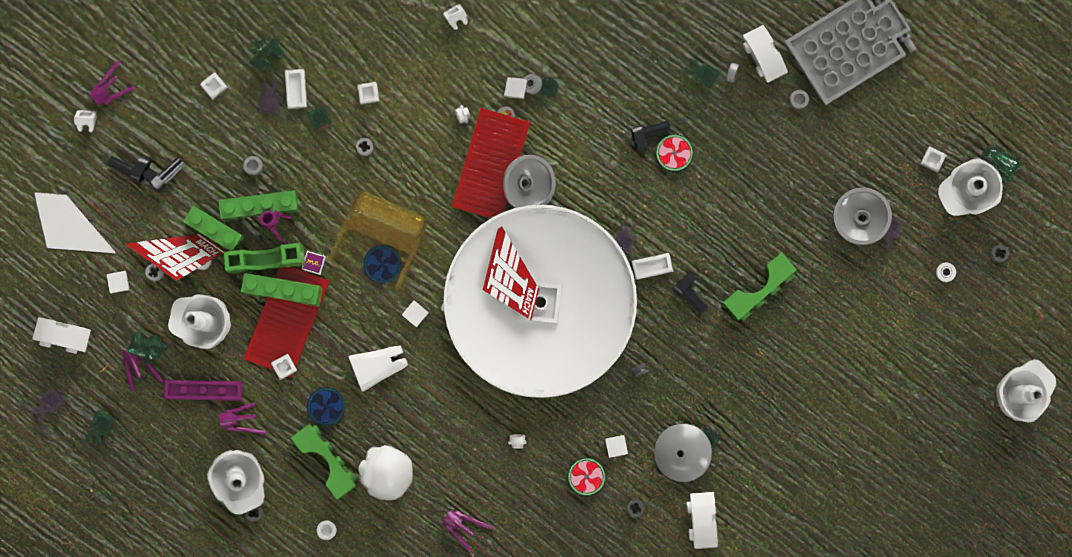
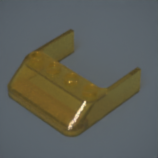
(386, 224)

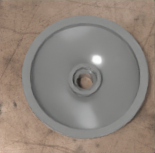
(538, 180)
(867, 203)
(696, 452)

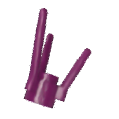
(100, 93)
(270, 220)
(133, 359)
(228, 420)
(453, 521)

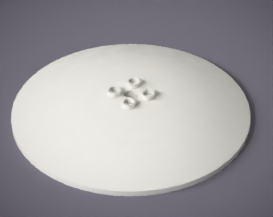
(585, 312)

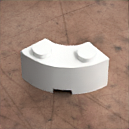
(768, 60)
(61, 334)
(703, 520)

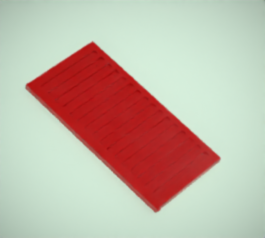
(493, 147)
(284, 323)

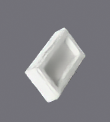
(295, 89)
(652, 266)

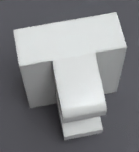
(455, 14)
(85, 118)

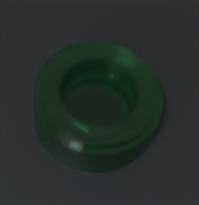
(549, 87)

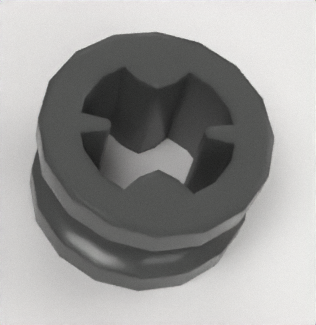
(998, 259)
(639, 370)
(630, 511)
(254, 518)

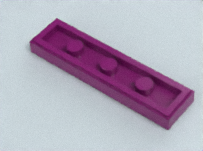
(203, 390)

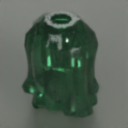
(1002, 161)

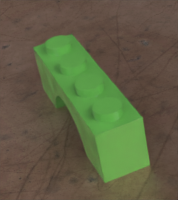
(255, 205)
(250, 261)
(281, 289)
(741, 303)
(339, 480)

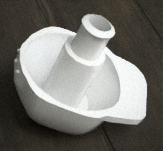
(971, 188)
(200, 321)
(1026, 391)
(386, 472)
(237, 481)

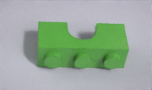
(213, 229)

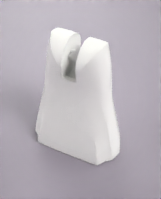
(376, 365)

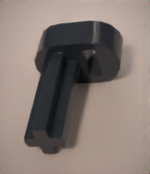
(640, 133)
(135, 172)
(158, 181)
(682, 288)

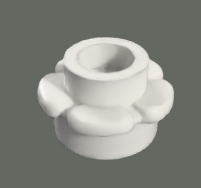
(462, 114)
(517, 440)

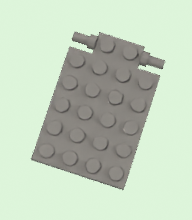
(850, 46)

